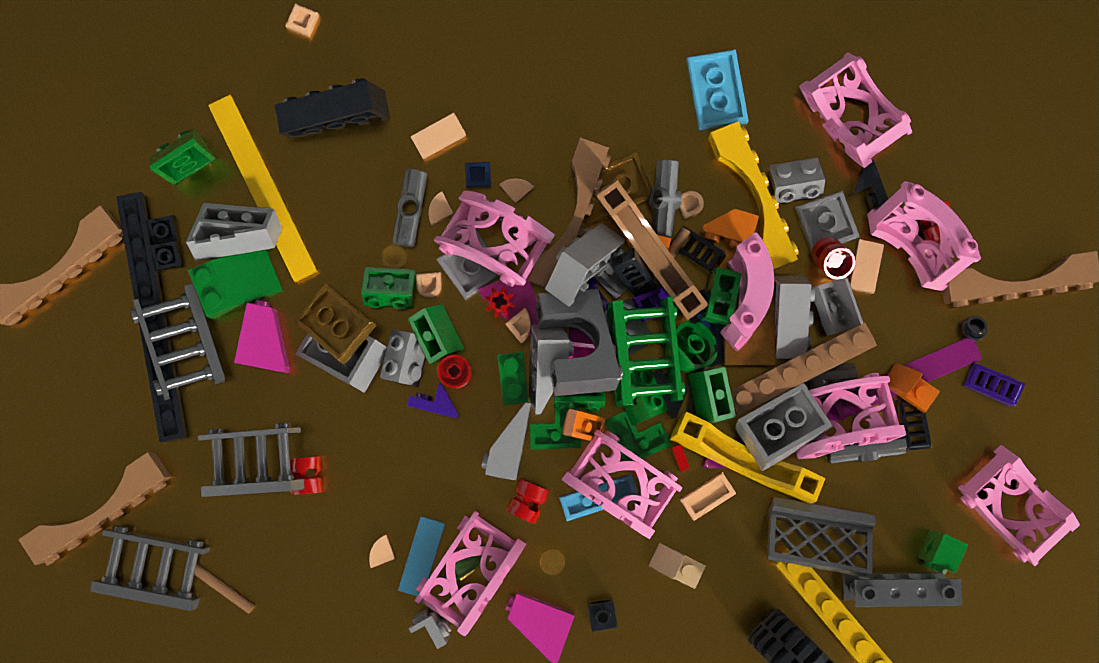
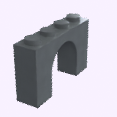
(589, 373)

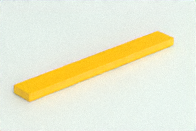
(262, 185)

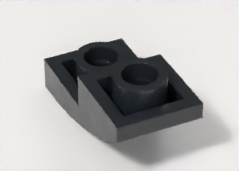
(165, 242)

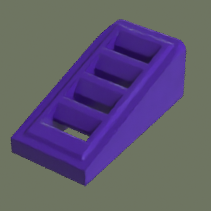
(1015, 391)

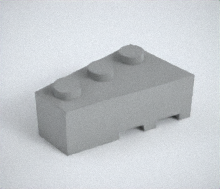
(232, 230)
(582, 261)
(792, 315)

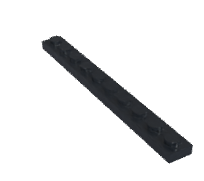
(148, 292)

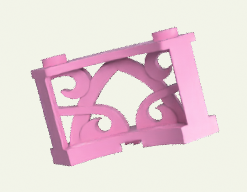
(855, 145)
(472, 209)
(954, 235)
(754, 290)
(877, 432)
(1052, 512)
(639, 517)
(470, 608)

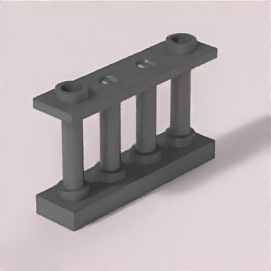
(196, 323)
(263, 482)
(134, 587)
(901, 589)

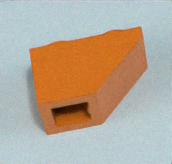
(731, 227)

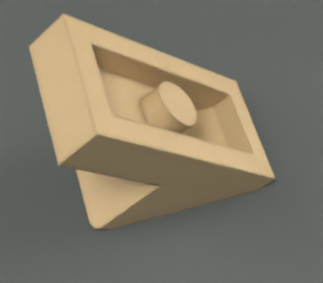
(677, 565)

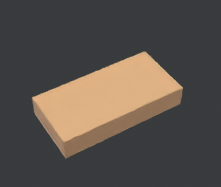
(438, 136)
(866, 267)
(707, 496)

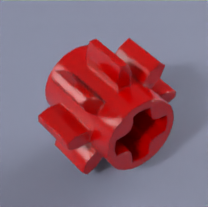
(496, 295)

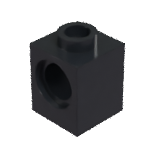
(602, 614)

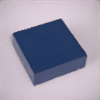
(478, 175)

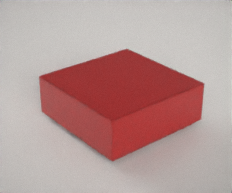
(679, 458)

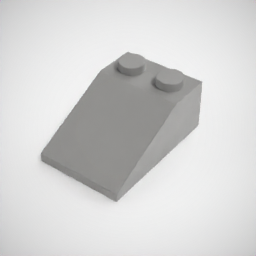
(545, 347)
(357, 370)
(782, 426)
(506, 452)

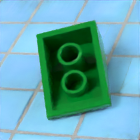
(181, 157)
(234, 281)

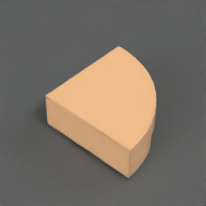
(516, 188)
(439, 209)
(520, 325)
(381, 552)

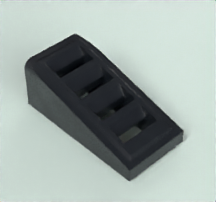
(711, 248)
(626, 259)
(924, 434)

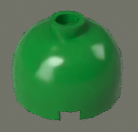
(695, 346)

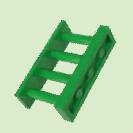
(618, 315)

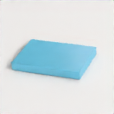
(717, 90)

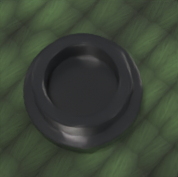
(974, 328)

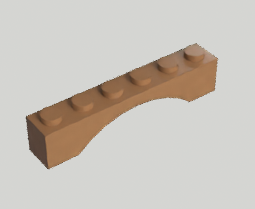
(586, 165)
(93, 236)
(651, 249)
(1073, 270)
(802, 368)
(139, 478)

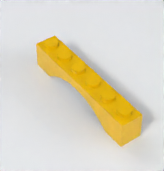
(733, 150)
(713, 444)
(832, 612)

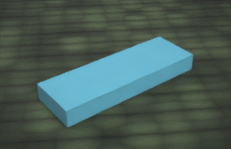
(577, 505)
(421, 554)

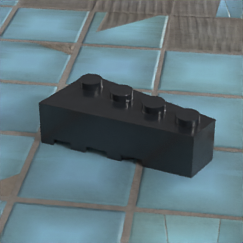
(331, 108)

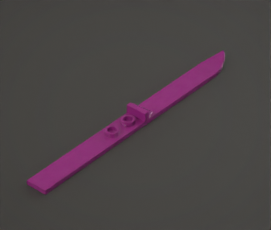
(931, 366)

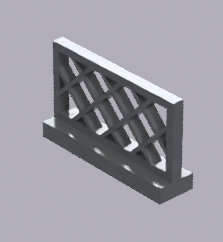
(825, 518)

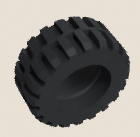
(784, 642)

